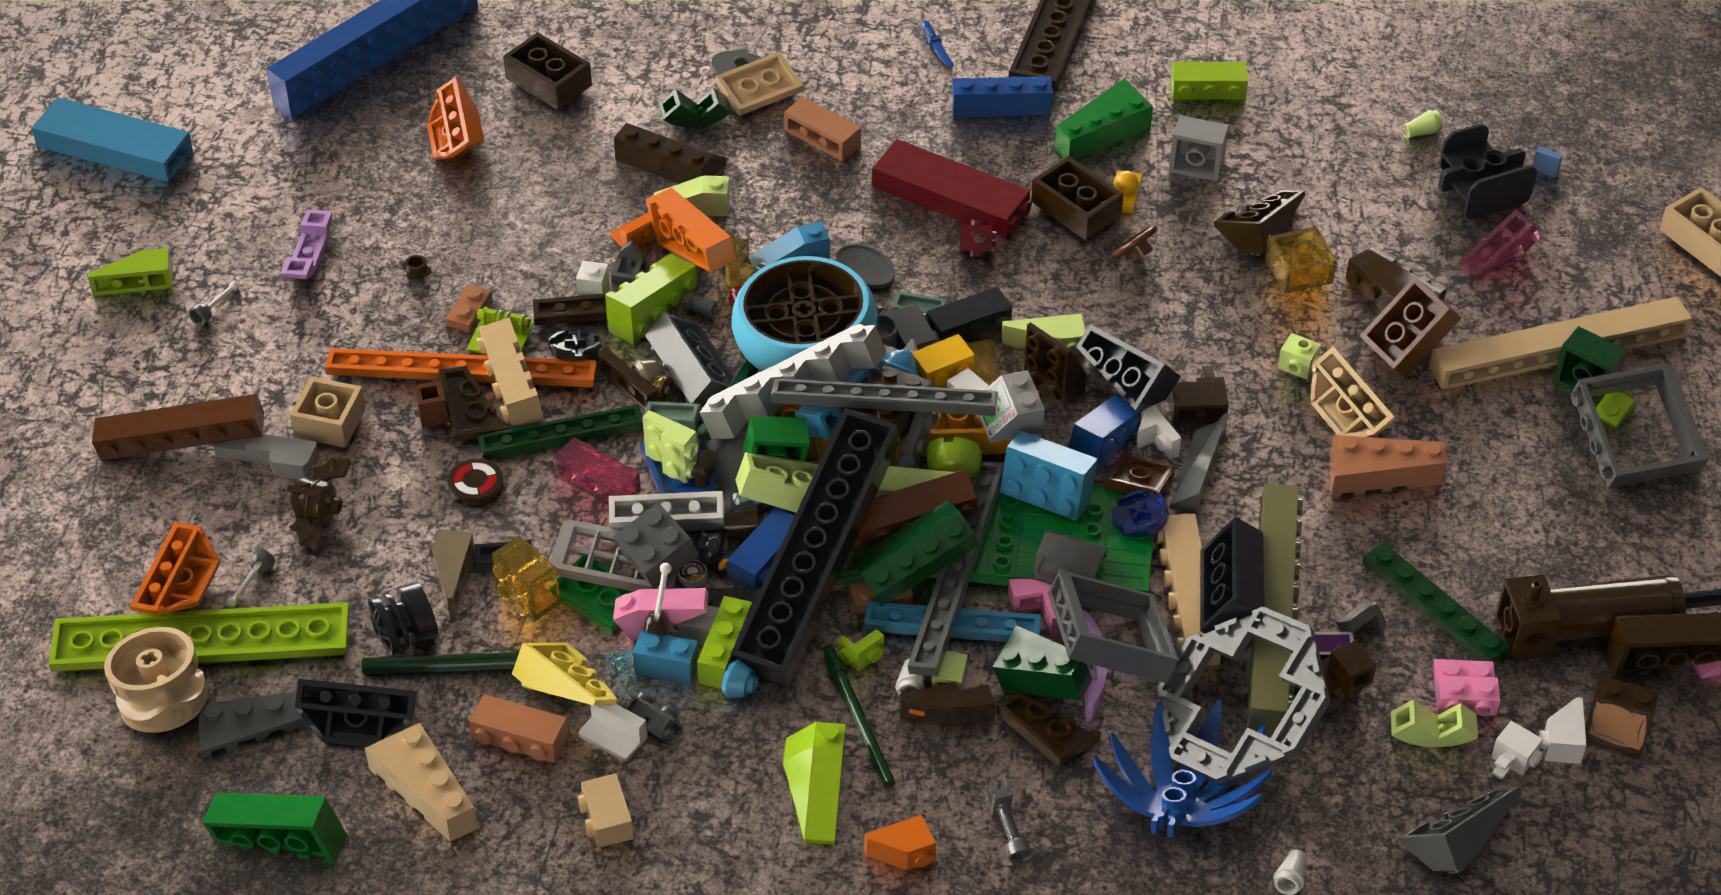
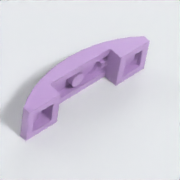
(311, 245)
(1095, 693)

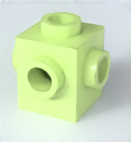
(1298, 355)

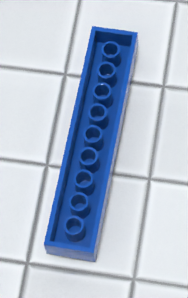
(356, 49)

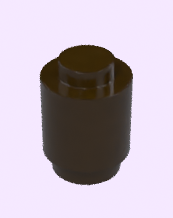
(742, 522)

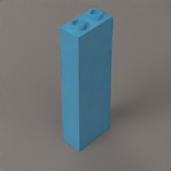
(112, 139)

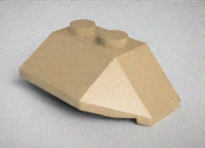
(1346, 399)

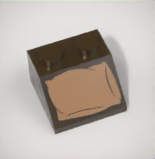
(1620, 716)

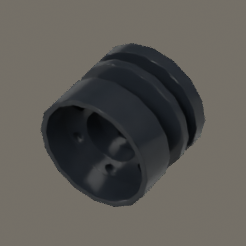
(407, 616)

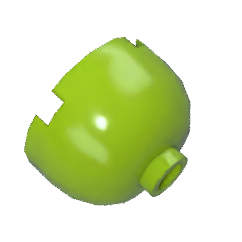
(954, 456)

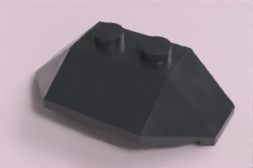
(354, 712)

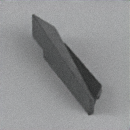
(1198, 466)

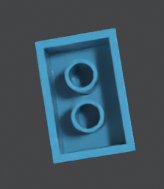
(1048, 475)

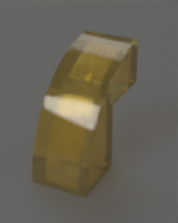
(738, 271)
(985, 360)

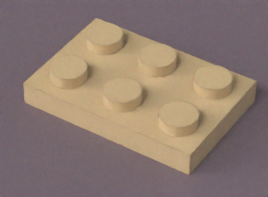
(759, 83)

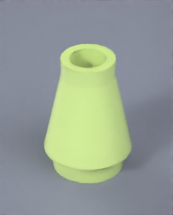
(1425, 124)

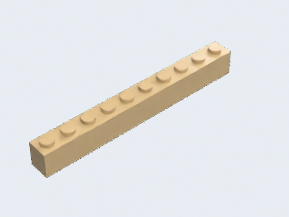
(1542, 345)

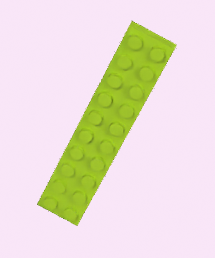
(216, 634)

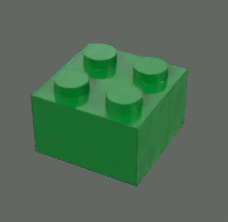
(777, 437)

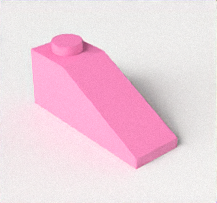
(677, 607)

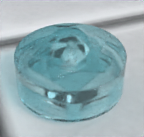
(619, 660)

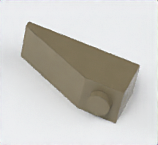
(452, 561)

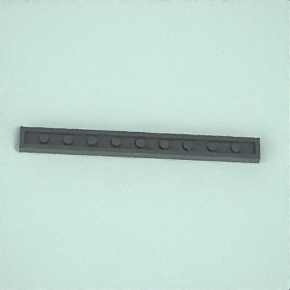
(954, 580)

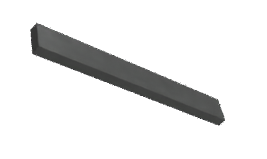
(885, 397)

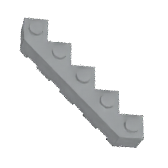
(827, 361)

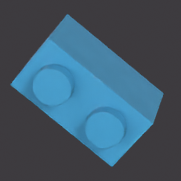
(665, 657)

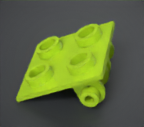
(520, 323)

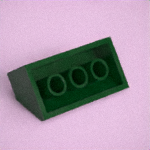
(915, 552)

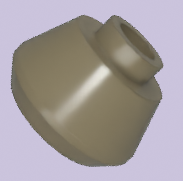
(648, 369)

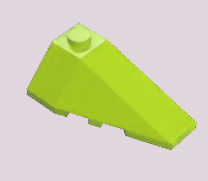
(814, 775)

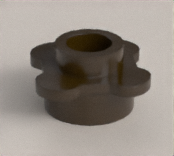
(416, 267)

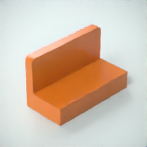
(638, 230)

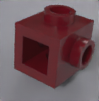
(967, 241)

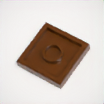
(1139, 474)

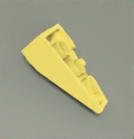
(560, 672)

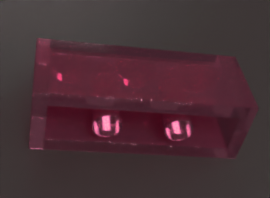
(595, 471)

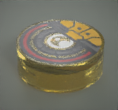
(664, 387)

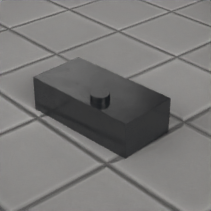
(1231, 575)

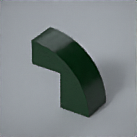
(686, 113)

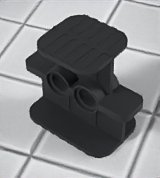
(1484, 176)

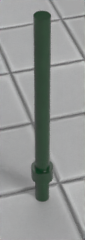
(839, 673)

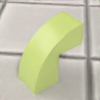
(1422, 727)

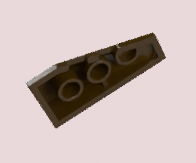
(1253, 226)

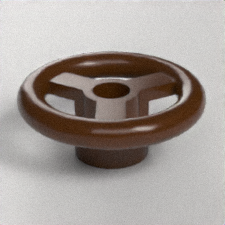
(1137, 244)

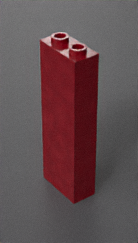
(950, 187)

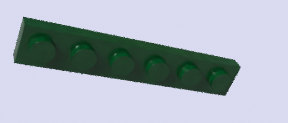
(1435, 604)

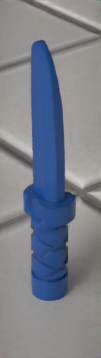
(935, 42)

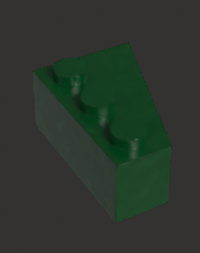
(1040, 667)

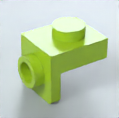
(1615, 408)
(863, 652)

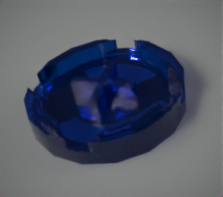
(1140, 514)

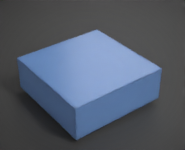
(1547, 162)

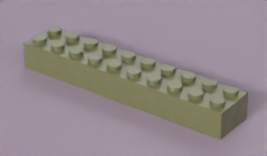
(1279, 522)

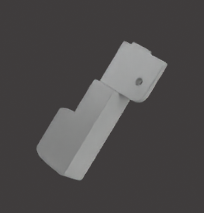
(286, 455)

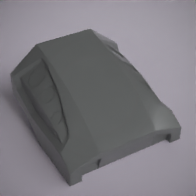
(1067, 554)

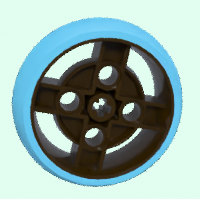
(798, 306)

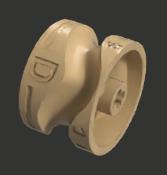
(156, 679)

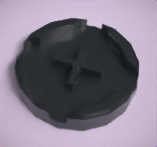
(575, 346)

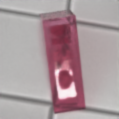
(1502, 245)

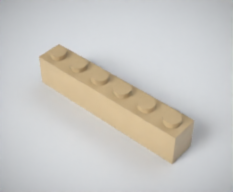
(1181, 558)

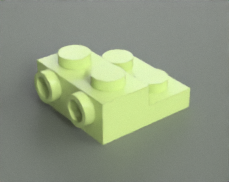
(671, 445)

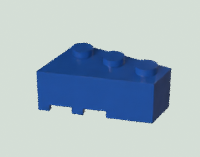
(1105, 430)

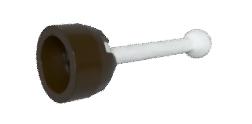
(655, 621)

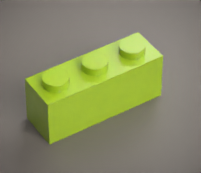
(1209, 80)
(721, 640)

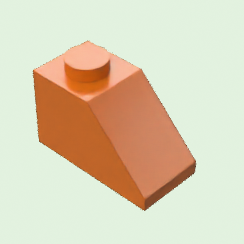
(902, 844)

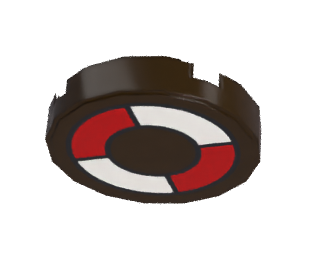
(475, 481)

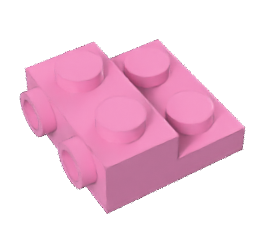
(1466, 683)

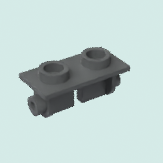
(661, 720)

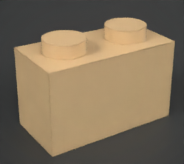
(606, 811)

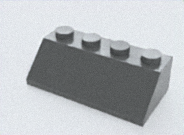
(689, 358)

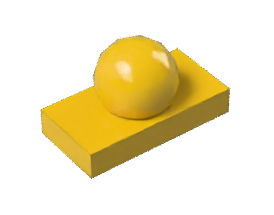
(1129, 185)

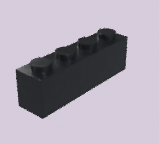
(1132, 372)

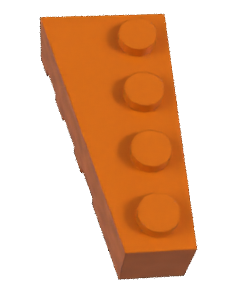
(689, 232)

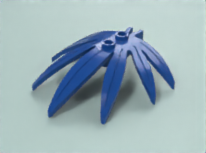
(1182, 799)

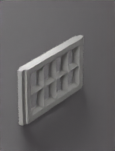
(564, 547)

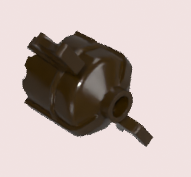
(319, 501)

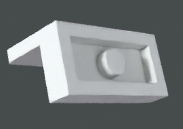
(615, 730)

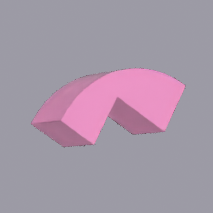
(1033, 596)

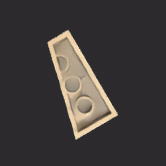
(511, 374)
(420, 775)

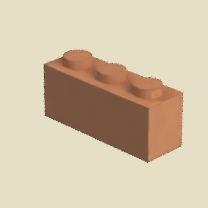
(822, 128)
(519, 728)

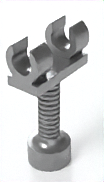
(1017, 848)

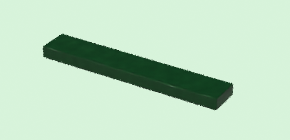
(560, 432)

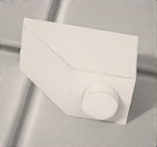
(1565, 734)

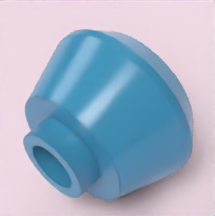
(739, 680)

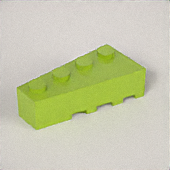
(642, 302)

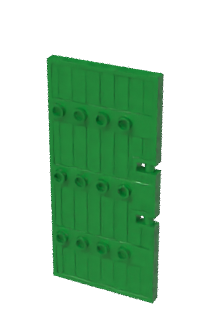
(1018, 529)

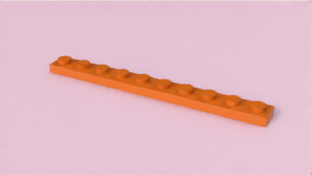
(426, 366)

